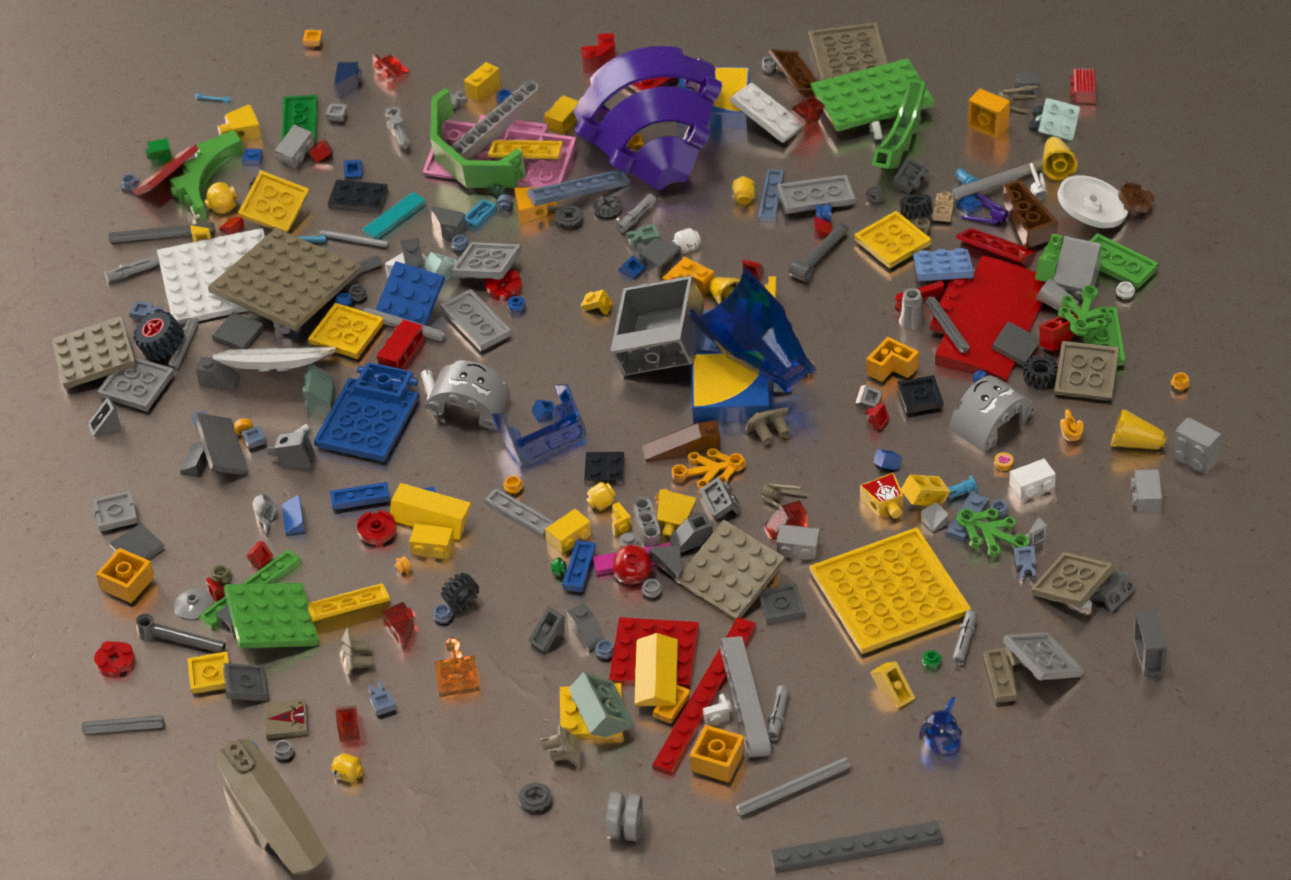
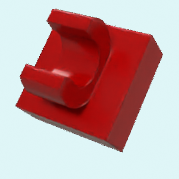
(878, 416)
(259, 555)

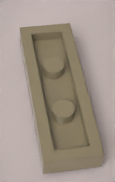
(1000, 675)

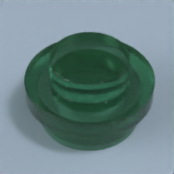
(497, 190)

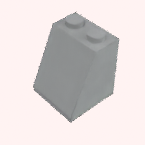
(1077, 265)

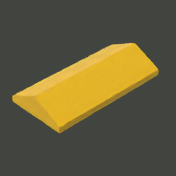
(530, 149)
(420, 506)
(348, 602)
(656, 671)

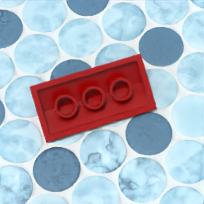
(996, 246)

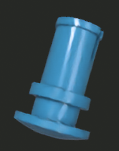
(964, 177)
(963, 488)

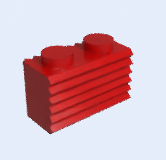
(1083, 85)

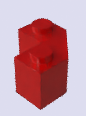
(596, 56)

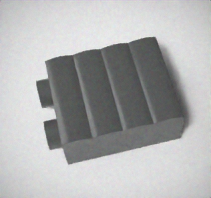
(656, 327)

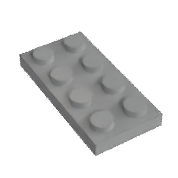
(808, 193)
(475, 320)

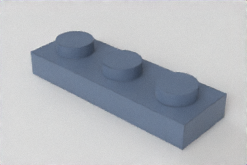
(976, 503)

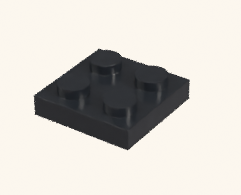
(920, 394)
(604, 467)

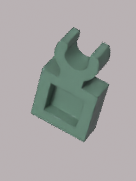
(644, 234)

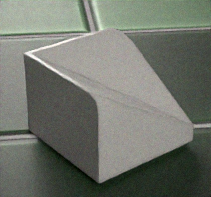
(868, 396)
(934, 517)
(1037, 532)

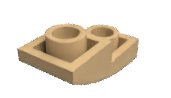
(943, 207)

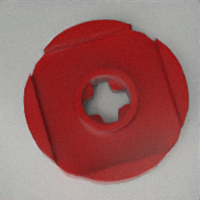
(512, 286)
(376, 536)
(111, 650)

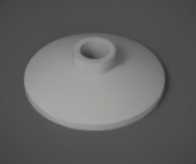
(192, 603)

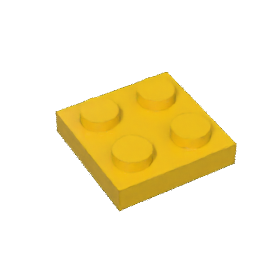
(207, 672)

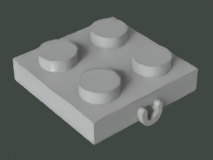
(115, 510)

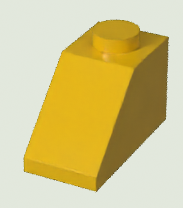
(892, 683)

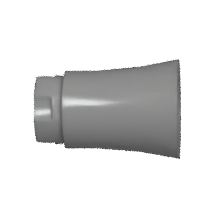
(1052, 295)
(912, 310)

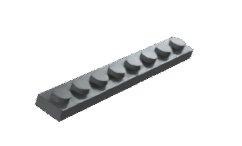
(856, 846)

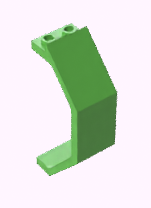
(470, 172)

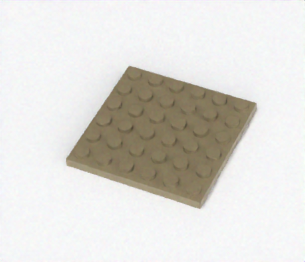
(285, 279)

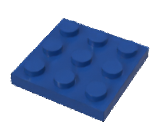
(410, 293)

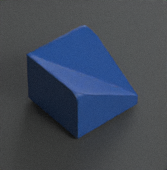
(887, 459)

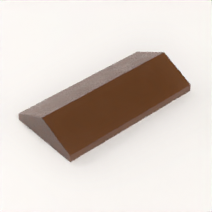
(796, 70)

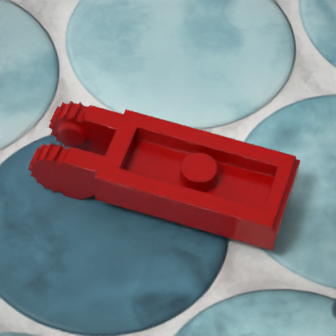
(932, 290)

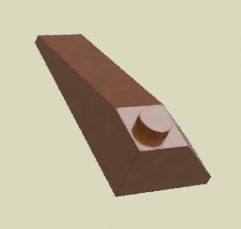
(693, 438)

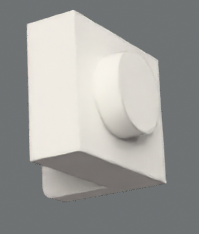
(717, 713)

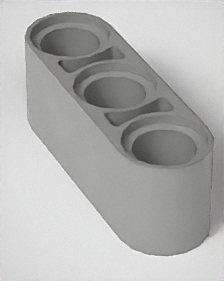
(646, 521)

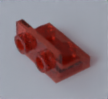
(390, 68)

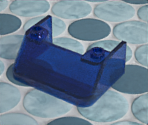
(564, 432)

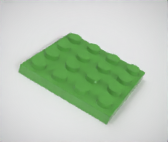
(270, 615)

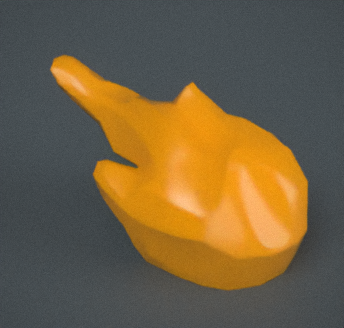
(1069, 429)

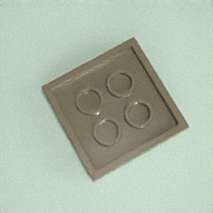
(1086, 371)
(1072, 579)

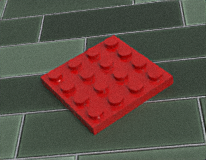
(631, 629)

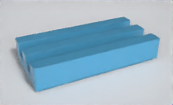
(482, 214)

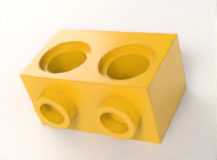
(925, 490)

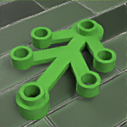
(1080, 326)
(970, 520)

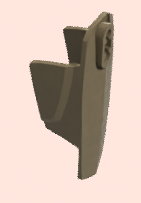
(268, 807)

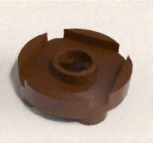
(1135, 198)

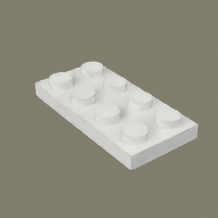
(767, 112)

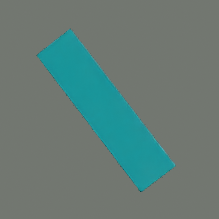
(394, 216)

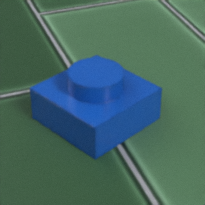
(252, 157)
(968, 204)

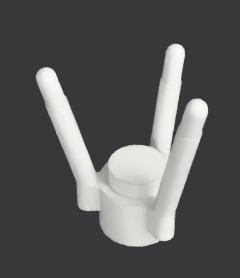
(1037, 188)

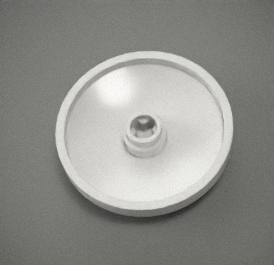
(1092, 201)

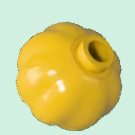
(221, 198)

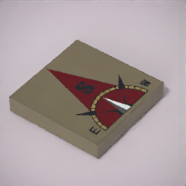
(286, 719)

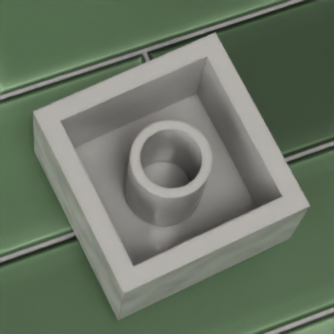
(1196, 445)

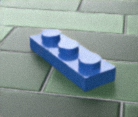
(359, 495)
(579, 566)

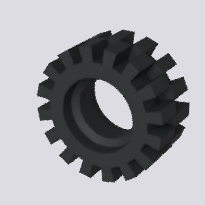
(916, 206)
(1040, 379)
(460, 591)

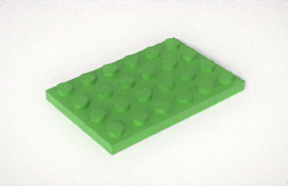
(867, 94)

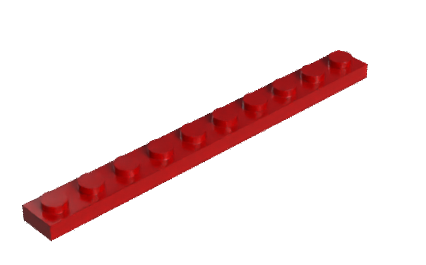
(703, 697)

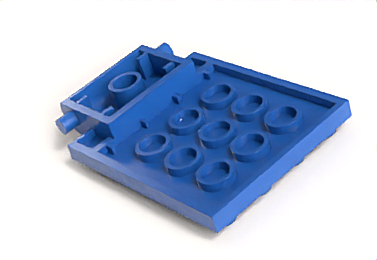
(369, 412)

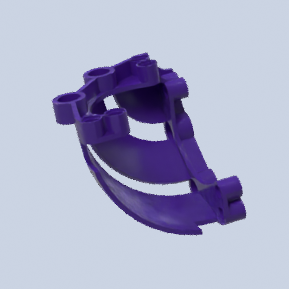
(666, 157)

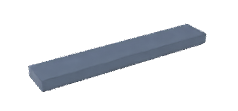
(578, 187)

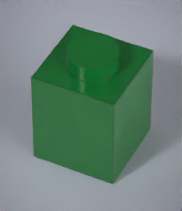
(158, 151)

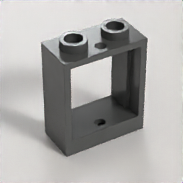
(1149, 642)

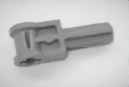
(396, 125)

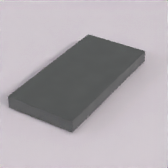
(221, 444)

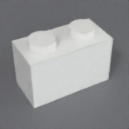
(1032, 479)

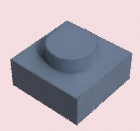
(254, 437)

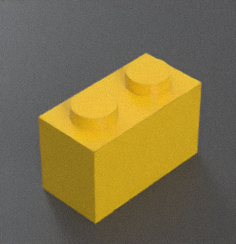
(482, 82)
(561, 115)
(568, 529)
(431, 541)

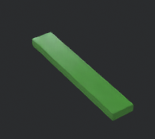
(269, 574)

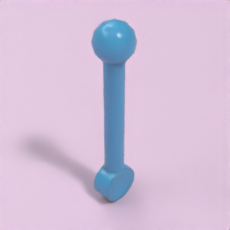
(226, 99)

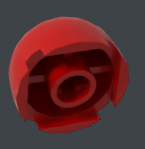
(631, 565)

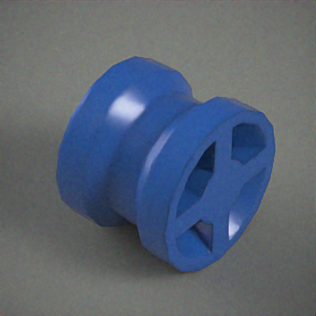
(824, 212)

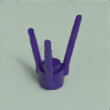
(997, 212)

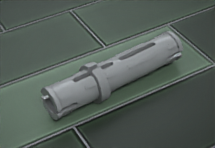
(632, 217)
(138, 266)
(966, 631)
(776, 719)

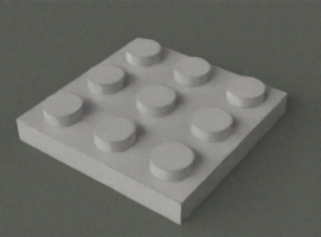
(486, 260)
(137, 385)
(1043, 656)

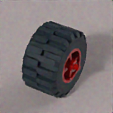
(158, 335)

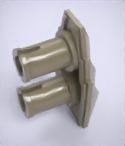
(761, 420)
(346, 649)
(569, 746)

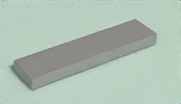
(518, 512)

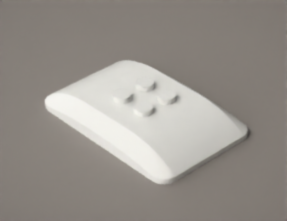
(273, 358)

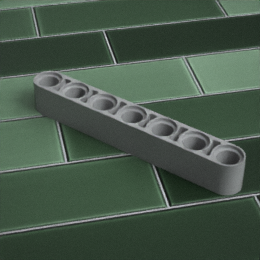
(498, 120)
(745, 697)

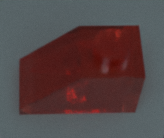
(808, 110)
(788, 514)
(399, 623)

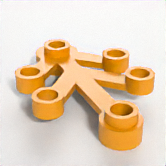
(731, 463)

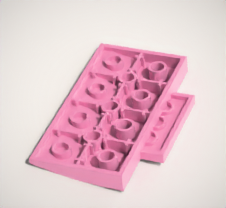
(538, 171)

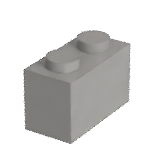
(295, 146)
(1147, 490)
(798, 541)

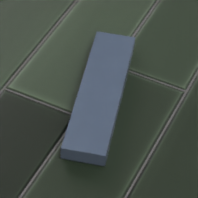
(770, 198)

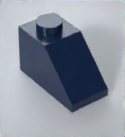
(346, 77)

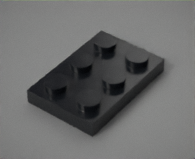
(357, 196)

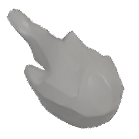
(264, 510)

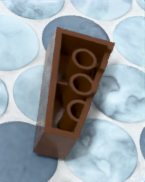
(1028, 214)

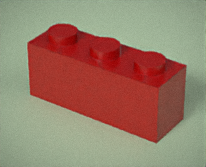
(401, 345)

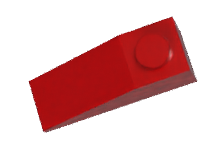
(1054, 332)

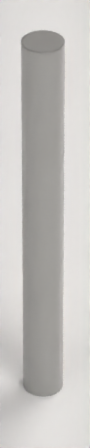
(353, 238)

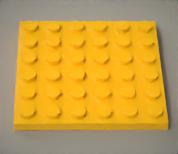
(889, 590)

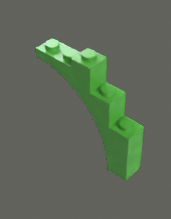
(890, 152)
(198, 170)

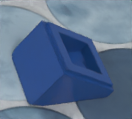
(353, 168)
(632, 267)
(542, 410)

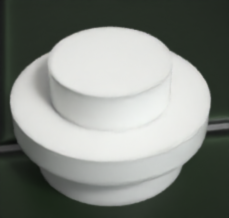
(1125, 290)

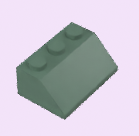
(600, 705)

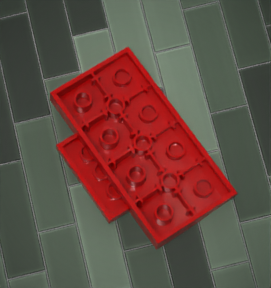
(982, 310)

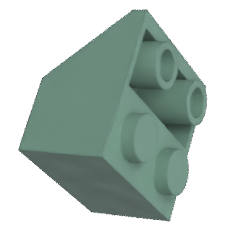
(319, 392)

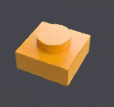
(312, 37)

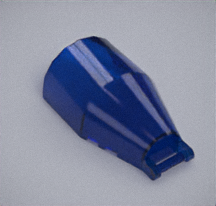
(756, 333)

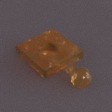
(456, 665)

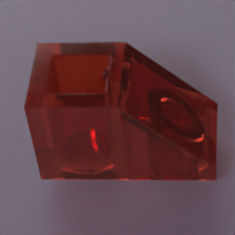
(347, 723)

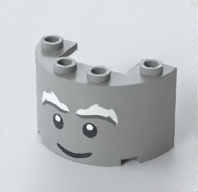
(471, 387)
(986, 408)

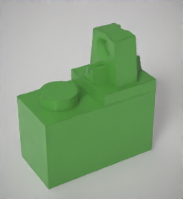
(1049, 259)

